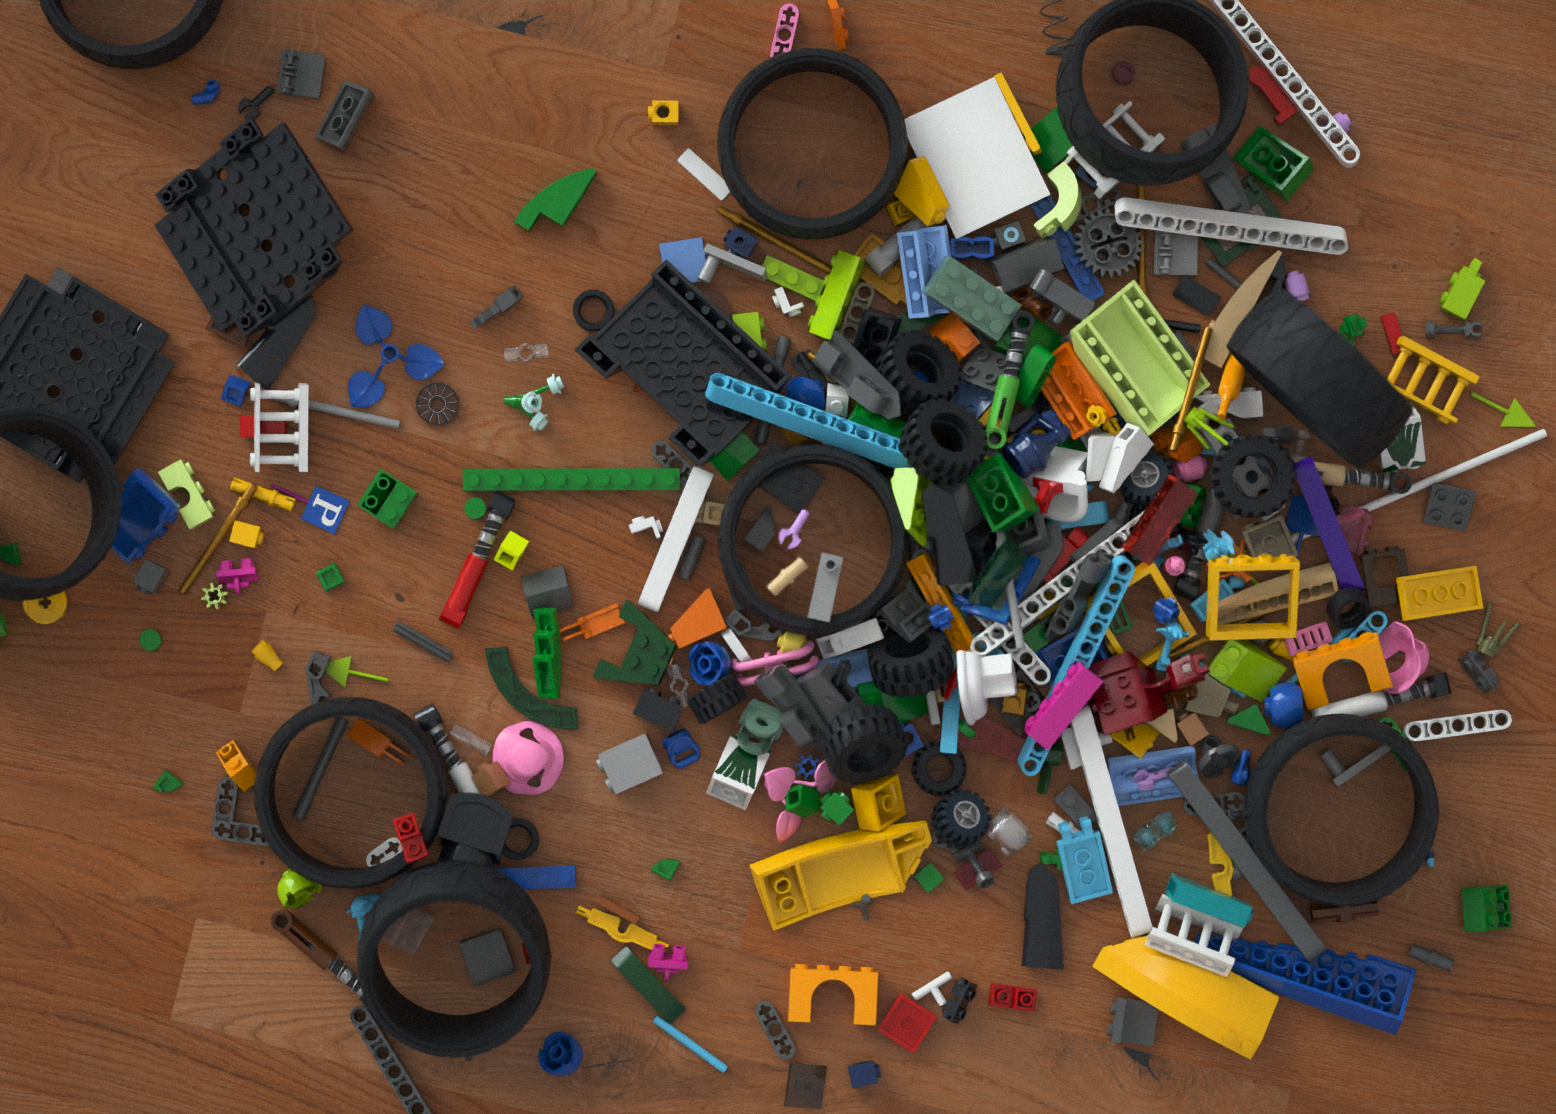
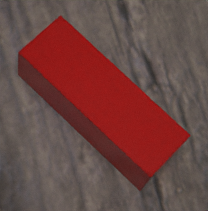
(1392, 331)

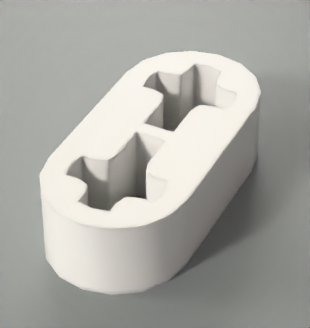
(735, 645)
(381, 849)

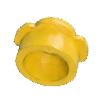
(1101, 415)

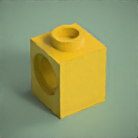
(671, 119)
(246, 534)

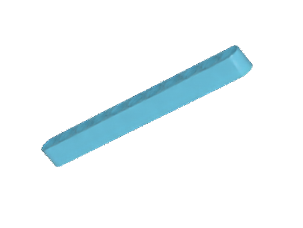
(806, 420)
(1084, 635)

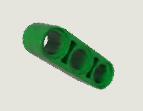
(1034, 374)

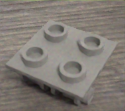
(1175, 254)

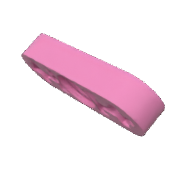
(782, 18)

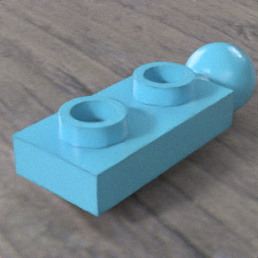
(1199, 605)

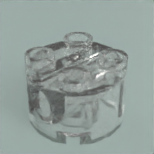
(1009, 831)

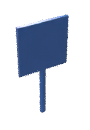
(1300, 519)

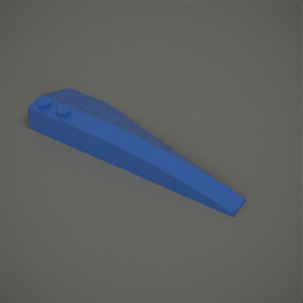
(1350, 987)

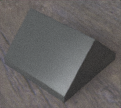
(547, 590)

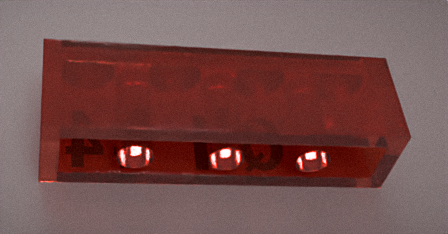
(1159, 519)

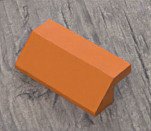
(1073, 390)

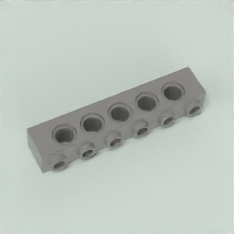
(1250, 463)

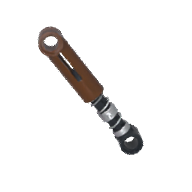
(317, 951)

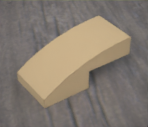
(710, 513)

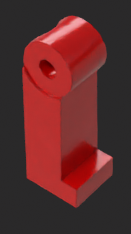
(1261, 79)
(1071, 544)

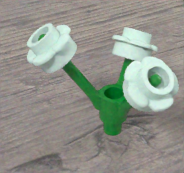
(532, 401)

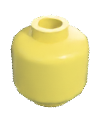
(791, 642)

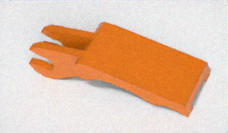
(596, 622)
(373, 740)

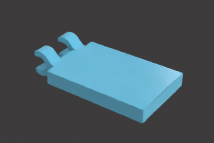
(1083, 862)

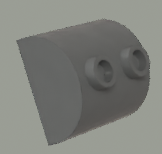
(1030, 533)

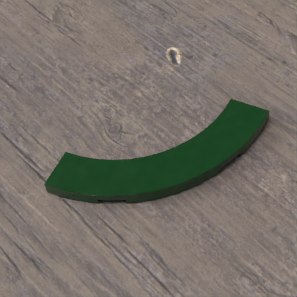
(521, 698)

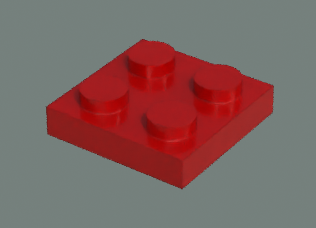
(907, 1023)

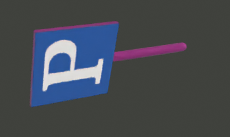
(322, 509)

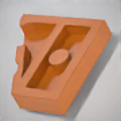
(837, 16)

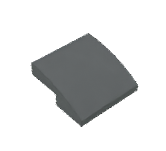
(907, 614)
(487, 956)

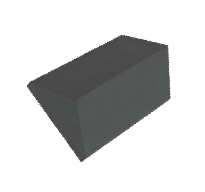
(345, 115)
(1021, 264)

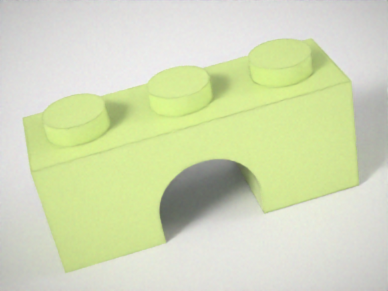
(198, 509)

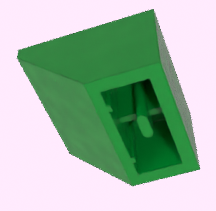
(387, 499)
(1486, 908)

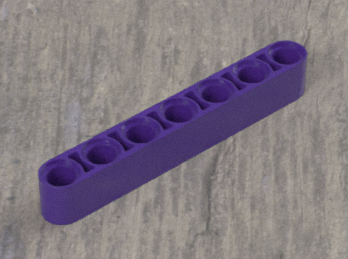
(1327, 524)

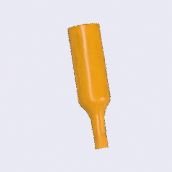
(1230, 384)

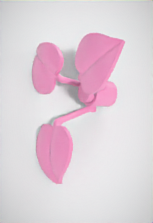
(778, 784)

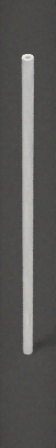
(1449, 473)

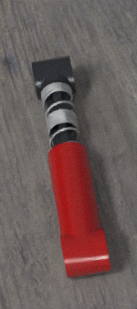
(476, 563)

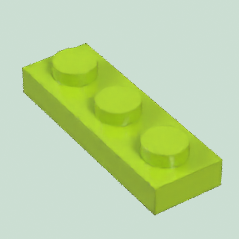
(793, 278)

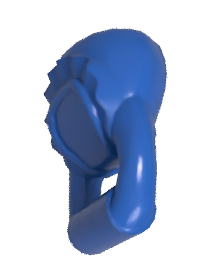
(678, 743)
(1242, 772)

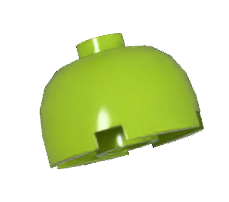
(296, 890)

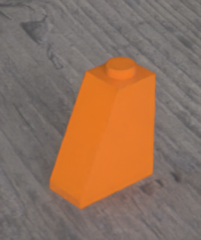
(698, 621)

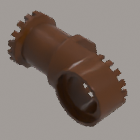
(1032, 304)

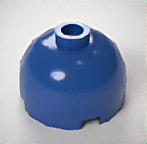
(709, 662)
(561, 1054)

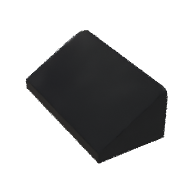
(1196, 296)

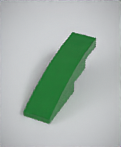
(548, 653)

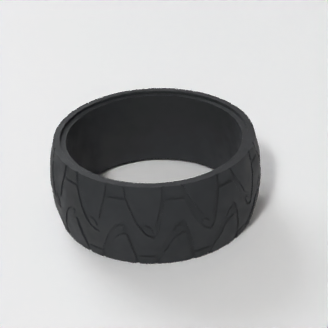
(1207, 35)
(142, 55)
(812, 61)
(1320, 378)
(810, 455)
(103, 488)
(267, 812)
(1392, 874)
(444, 1033)

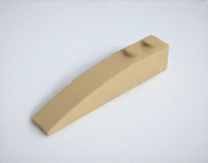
(1235, 310)
(1273, 594)

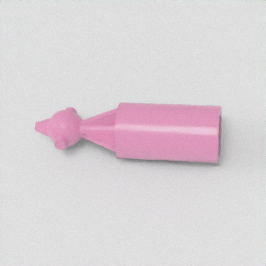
(1173, 566)

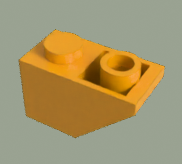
(237, 765)

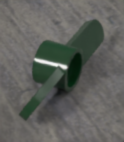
(1052, 758)

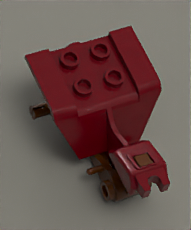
(1133, 694)

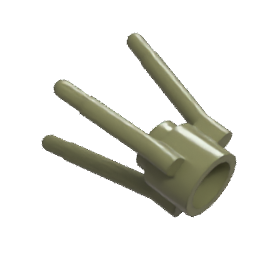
(1490, 645)

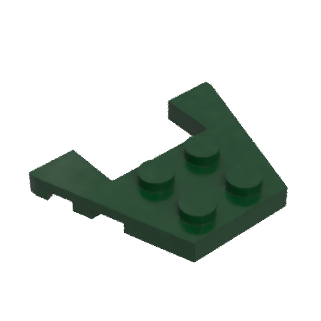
(647, 655)

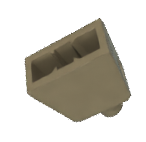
(1211, 699)

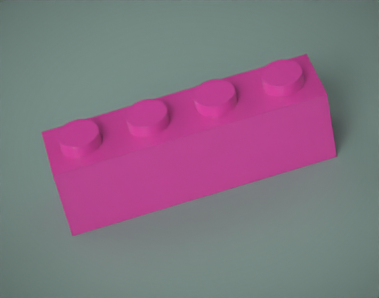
(1062, 705)

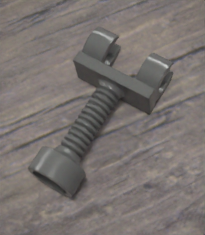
(1467, 330)
(984, 877)

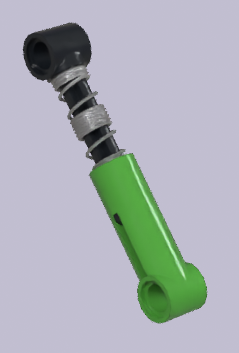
(1008, 382)

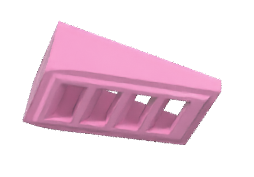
(1319, 632)

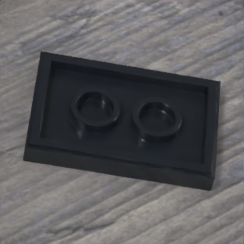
(793, 484)

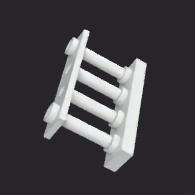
(1149, 142)
(298, 416)
(1186, 950)

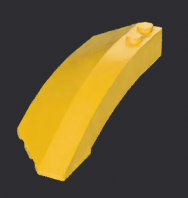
(1215, 1005)

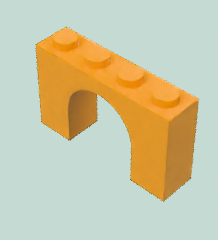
(1363, 649)
(805, 980)

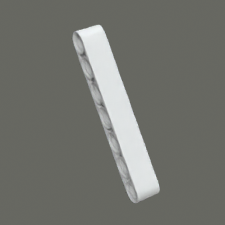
(675, 539)
(1030, 669)

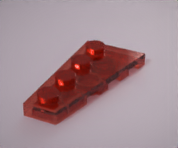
(989, 739)

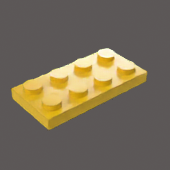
(1439, 593)

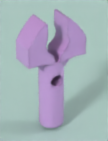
(794, 529)
(1145, 780)

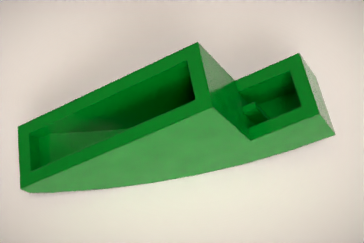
(556, 200)

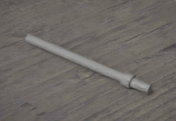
(345, 412)
(1013, 606)

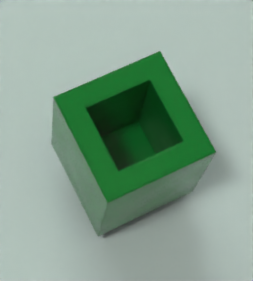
(803, 801)

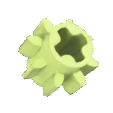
(208, 597)

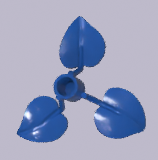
(420, 361)

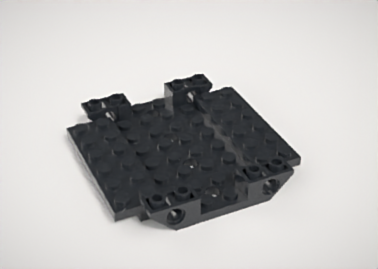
(226, 250)
(101, 391)

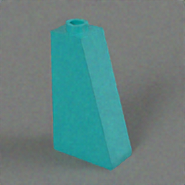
(1208, 900)

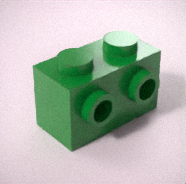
(835, 807)

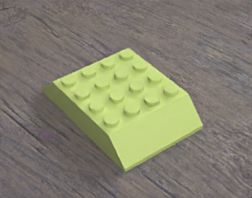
(1135, 359)

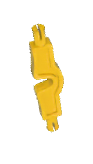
(1218, 856)
(611, 923)

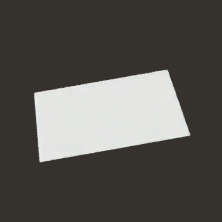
(976, 157)

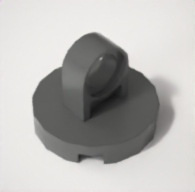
(1217, 758)

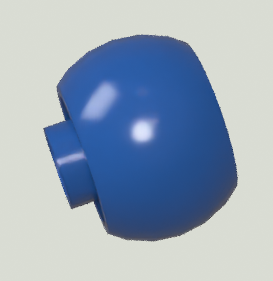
(1284, 705)

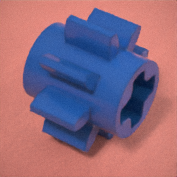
(1166, 610)
(940, 617)
(804, 761)

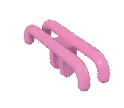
(771, 661)

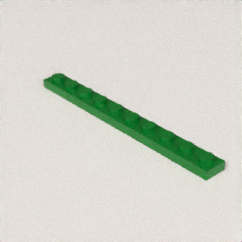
(571, 479)

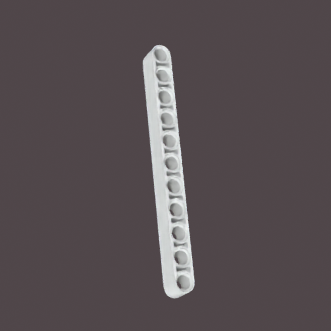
(1285, 82)
(1231, 226)
(1053, 586)
(1110, 823)

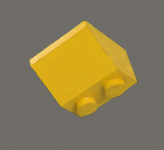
(878, 802)

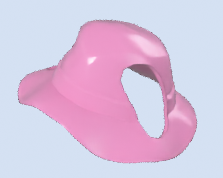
(1400, 638)
(525, 758)

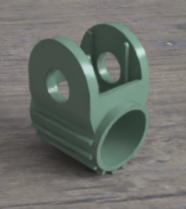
(760, 722)

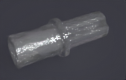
(470, 739)

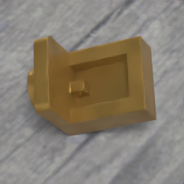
(1017, 703)

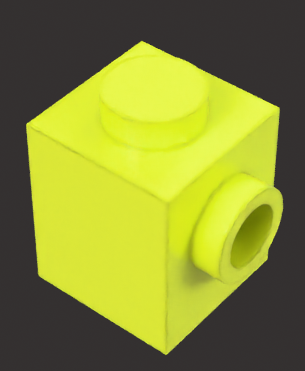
(511, 550)

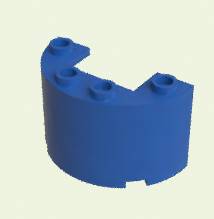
(144, 515)

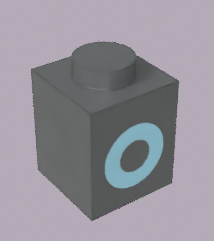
(1008, 236)

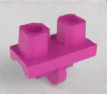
(237, 578)
(668, 962)

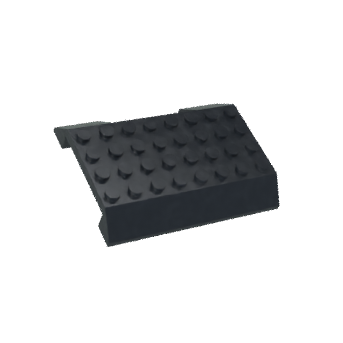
(670, 346)

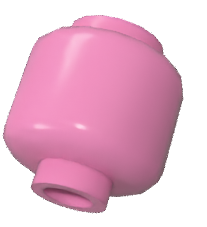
(1191, 470)

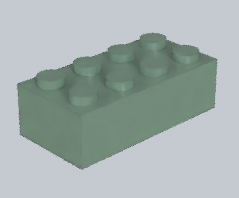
(971, 298)

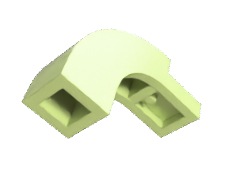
(1068, 205)

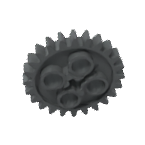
(1115, 262)

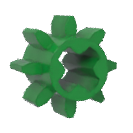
(1353, 325)

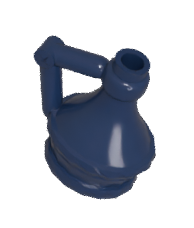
(1030, 451)

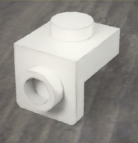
(780, 300)
(641, 523)

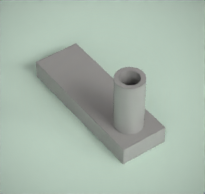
(715, 256)
(825, 587)
(1341, 774)

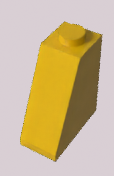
(922, 192)

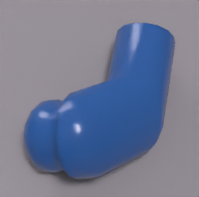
(208, 95)

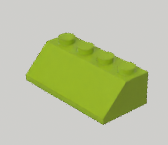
(837, 294)

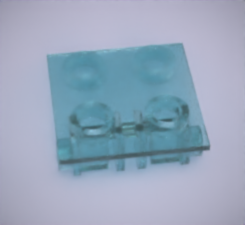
(1149, 837)

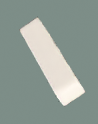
(1467, 725)

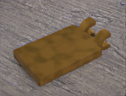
(889, 284)

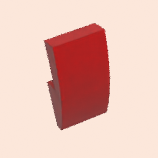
(266, 427)
(410, 838)
(1012, 997)

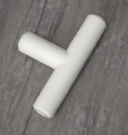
(933, 988)

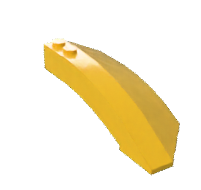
(838, 871)

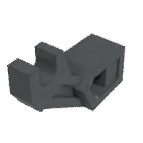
(502, 304)
(1283, 434)
(752, 632)
(315, 685)

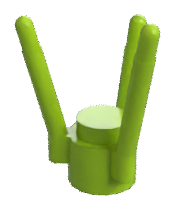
(1196, 419)

